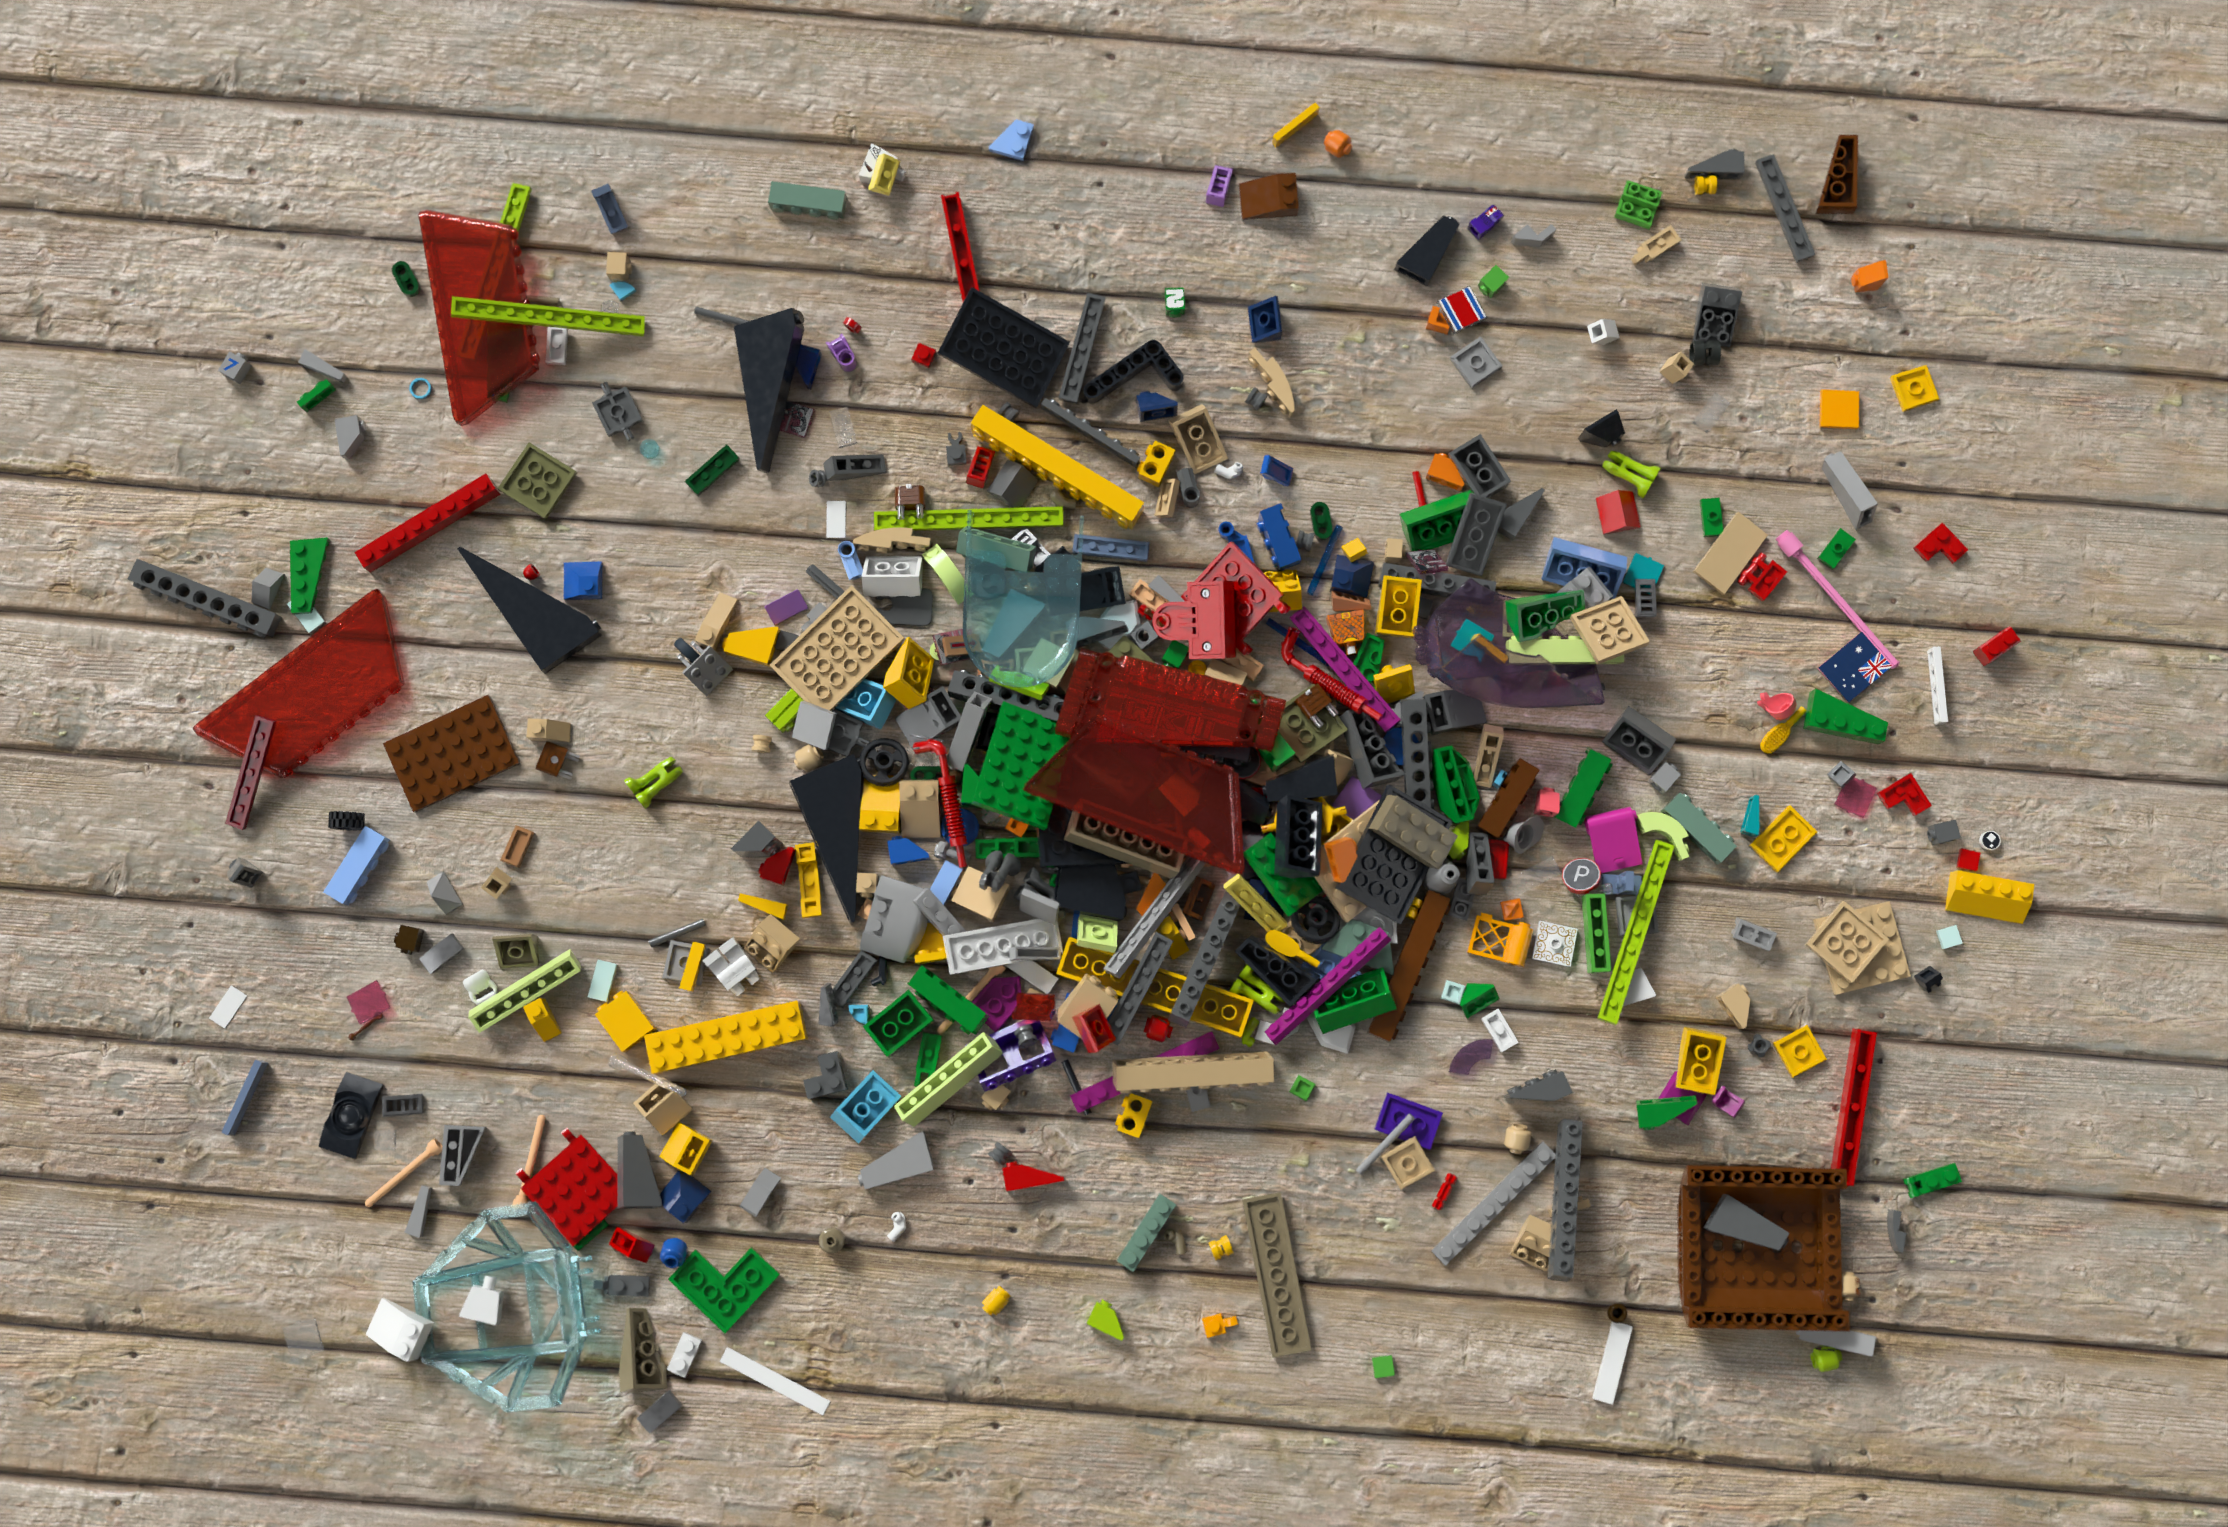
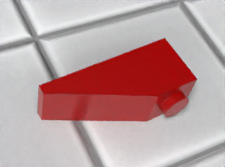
(1024, 1176)

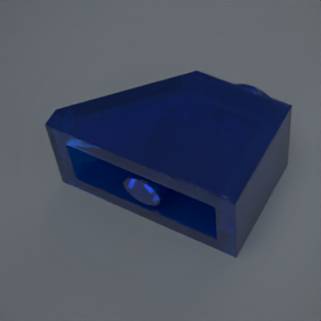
(808, 363)

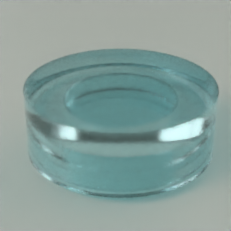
(649, 449)

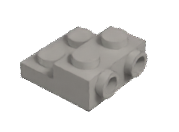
(1594, 590)

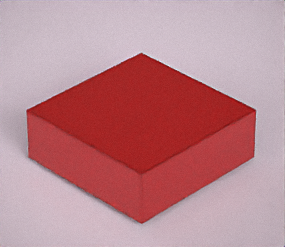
(1968, 860)

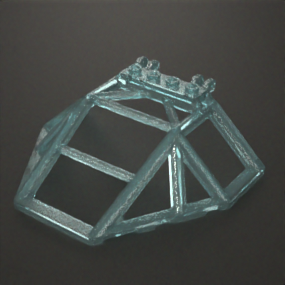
(569, 1312)

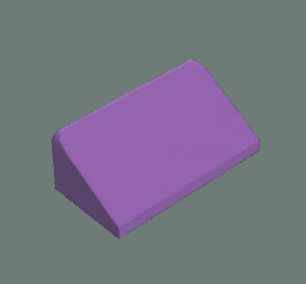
(786, 607)

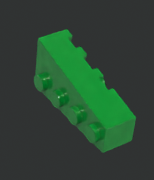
(1841, 719)
(1281, 752)
(1583, 787)
(948, 1000)

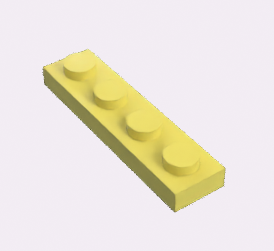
(1254, 904)

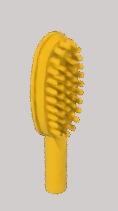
(1779, 734)
(1287, 946)

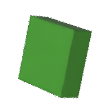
(1302, 1088)
(1383, 1366)

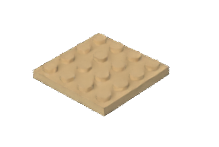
(1887, 964)

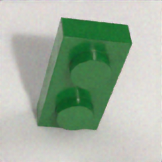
(315, 396)

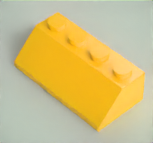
(1989, 896)

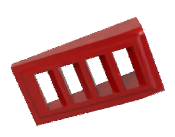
(978, 478)

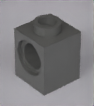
(1138, 638)
(1943, 832)

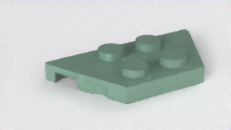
(1354, 934)

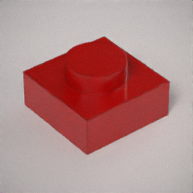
(923, 355)

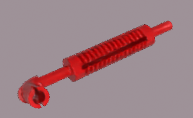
(1329, 684)
(950, 796)

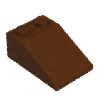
(1269, 197)

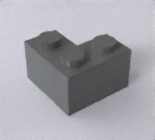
(830, 1081)

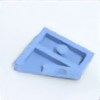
(1013, 140)

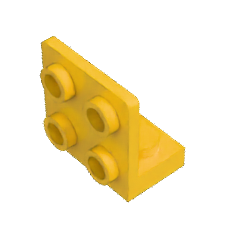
(931, 947)

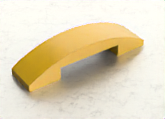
(809, 880)

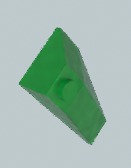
(1538, 613)

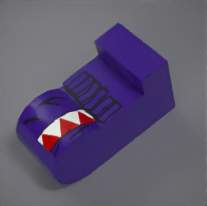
(1485, 222)

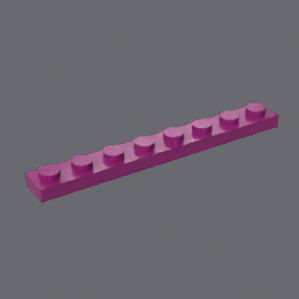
(1343, 666)
(1327, 986)
(1106, 1090)

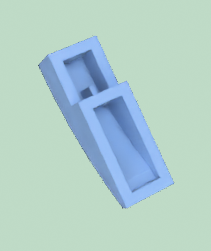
(945, 881)

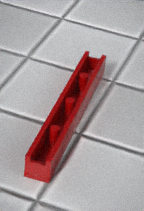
(959, 243)
(1853, 1102)

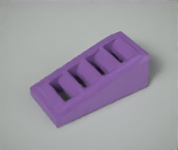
(1218, 197)

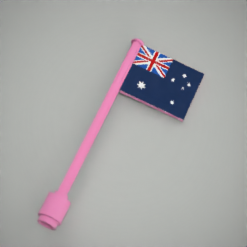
(1862, 657)

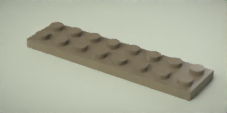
(1276, 1274)

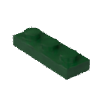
(712, 470)

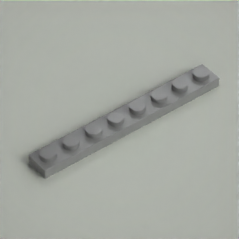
(1153, 917)
(1493, 1203)

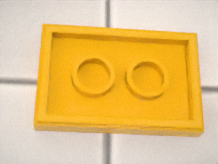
(1783, 838)

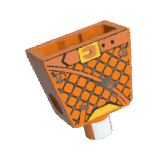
(1347, 629)

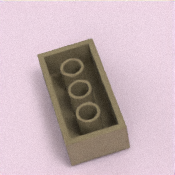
(1413, 831)

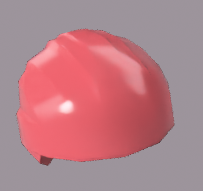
(1779, 706)

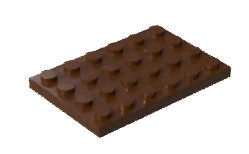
(451, 753)

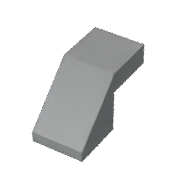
(1528, 237)
(760, 1192)

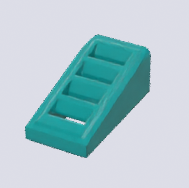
(1751, 821)

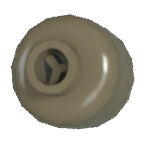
(839, 1240)

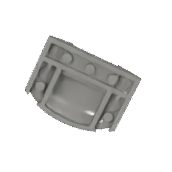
(894, 921)

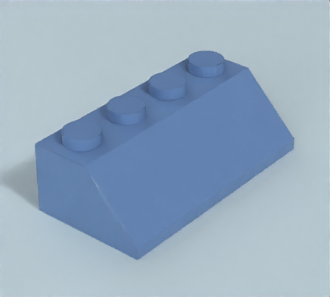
(1569, 559)

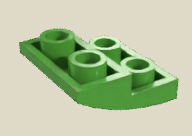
(1638, 204)

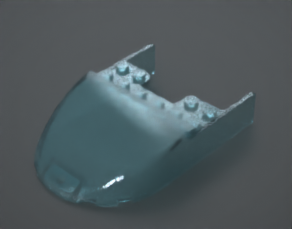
(1018, 622)

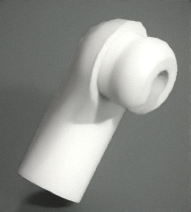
(1231, 472)
(899, 1226)

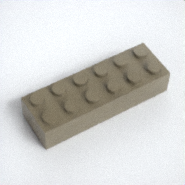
(1123, 845)

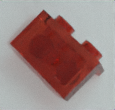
(1034, 1007)

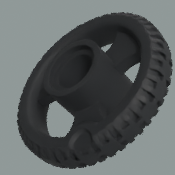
(881, 778)
(1313, 927)

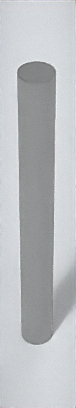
(1385, 1144)

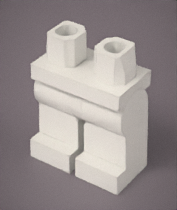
(733, 972)

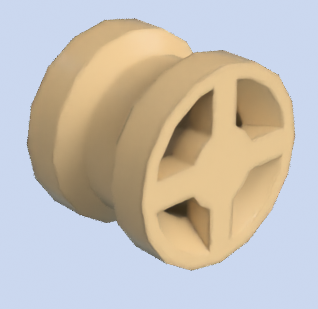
(761, 744)

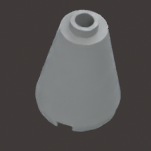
(1443, 879)

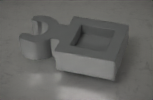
(956, 453)

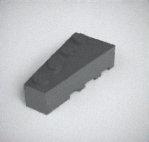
(1368, 750)

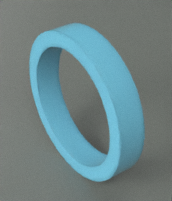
(424, 396)

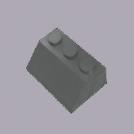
(1480, 467)
(1639, 740)
(757, 843)

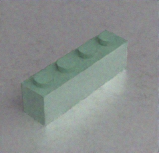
(807, 200)
(1017, 554)
(1700, 829)
(1146, 1232)

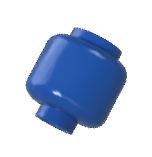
(673, 1252)

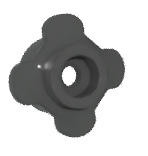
(1765, 1044)

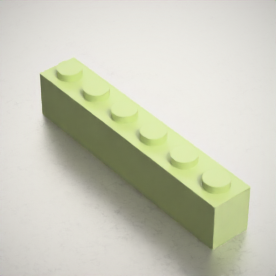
(1558, 650)
(524, 991)
(948, 1079)

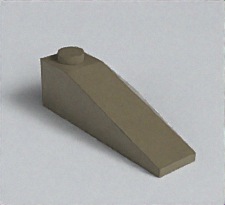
(640, 1362)

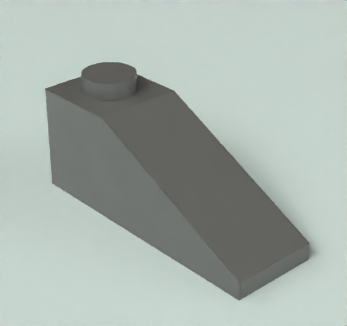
(1724, 165)
(853, 466)
(1517, 514)
(1097, 629)
(1479, 865)
(243, 872)

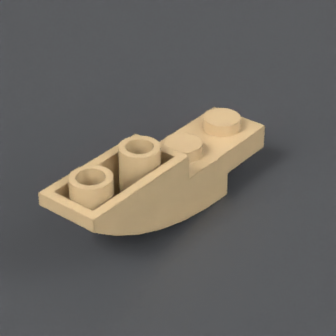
(1278, 386)
(884, 539)

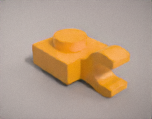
(1215, 1324)

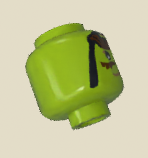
(1826, 1358)

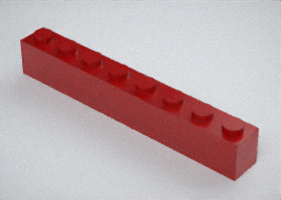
(427, 523)

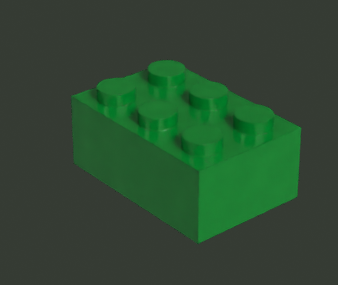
(898, 1023)

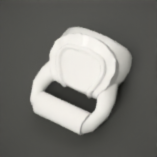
(478, 982)

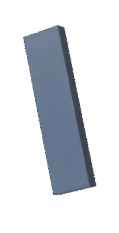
(1112, 548)
(244, 1097)

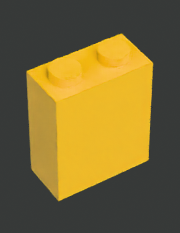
(624, 1020)

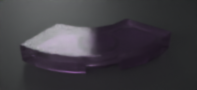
(1469, 1055)

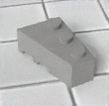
(458, 1152)

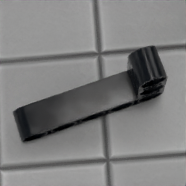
(1134, 369)

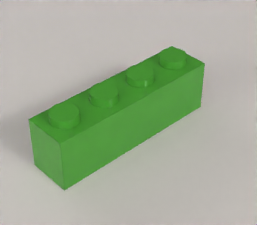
(1596, 933)

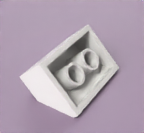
(892, 576)

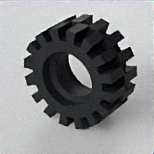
(346, 820)

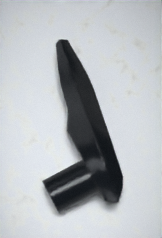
(883, 973)

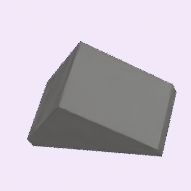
(266, 587)

